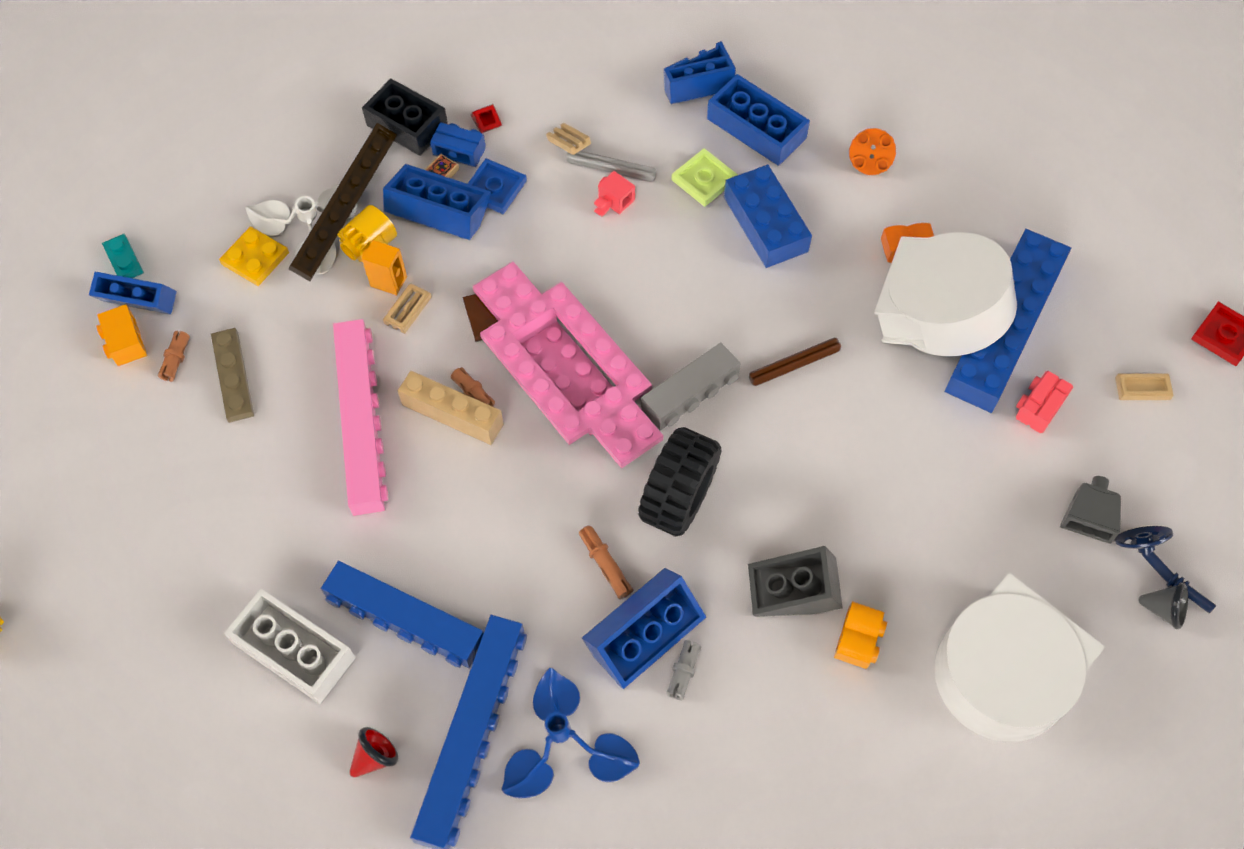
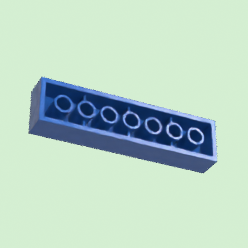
(984, 373)

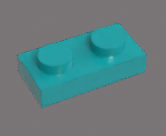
(122, 257)

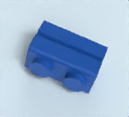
(458, 144)

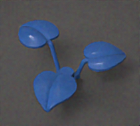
(553, 700)

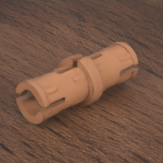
(173, 356)
(470, 386)

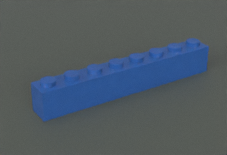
(468, 735)

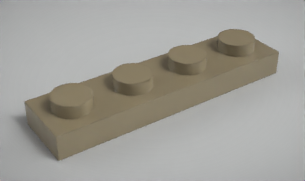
(232, 375)

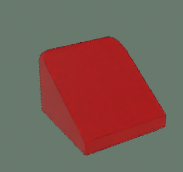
(486, 118)

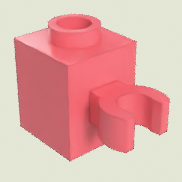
(614, 193)

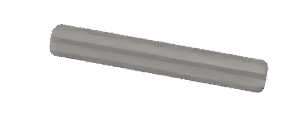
(611, 164)

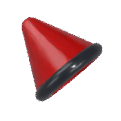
(372, 752)

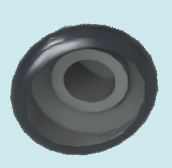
(1168, 604)

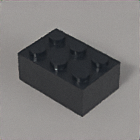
(405, 114)

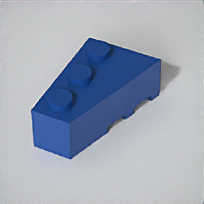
(699, 76)

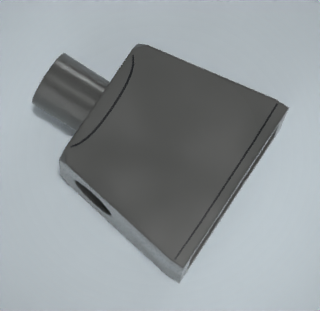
(1094, 511)

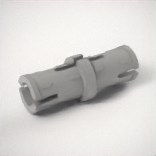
(683, 670)

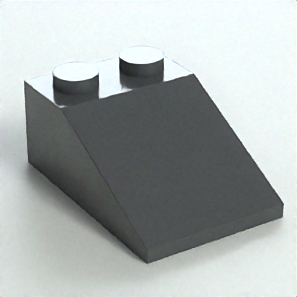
(795, 584)

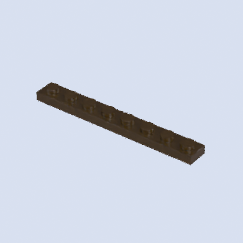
(342, 202)

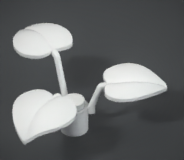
(272, 216)

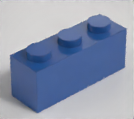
(132, 292)

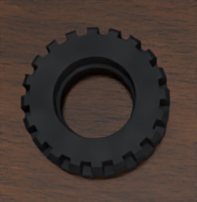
(679, 481)

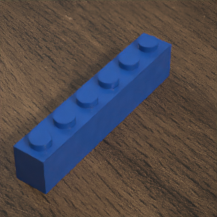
(402, 614)

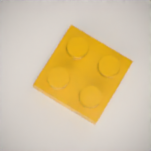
(254, 256)

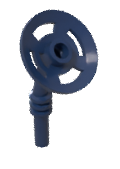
(1145, 541)

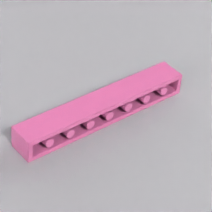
(358, 418)

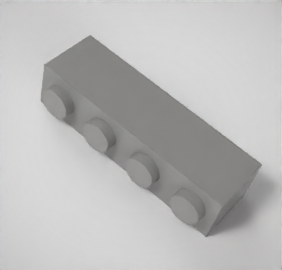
(690, 386)

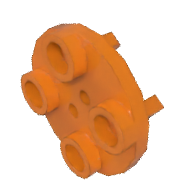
(883, 153)

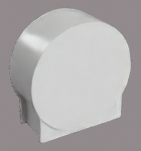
(947, 294)
(1013, 664)

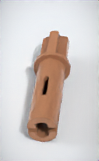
(605, 562)

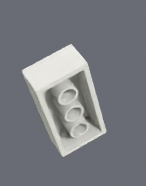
(290, 645)

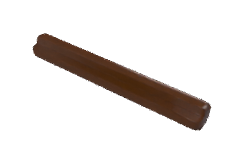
(794, 361)

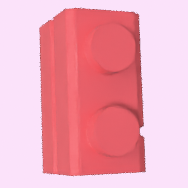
(1043, 402)

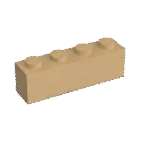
(451, 407)

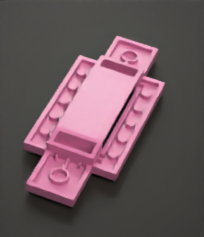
(558, 372)

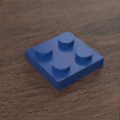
(502, 183)

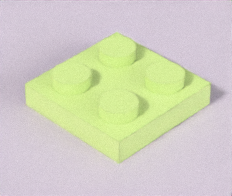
(703, 177)

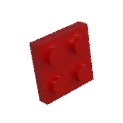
(1222, 333)

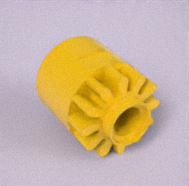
(362, 229)

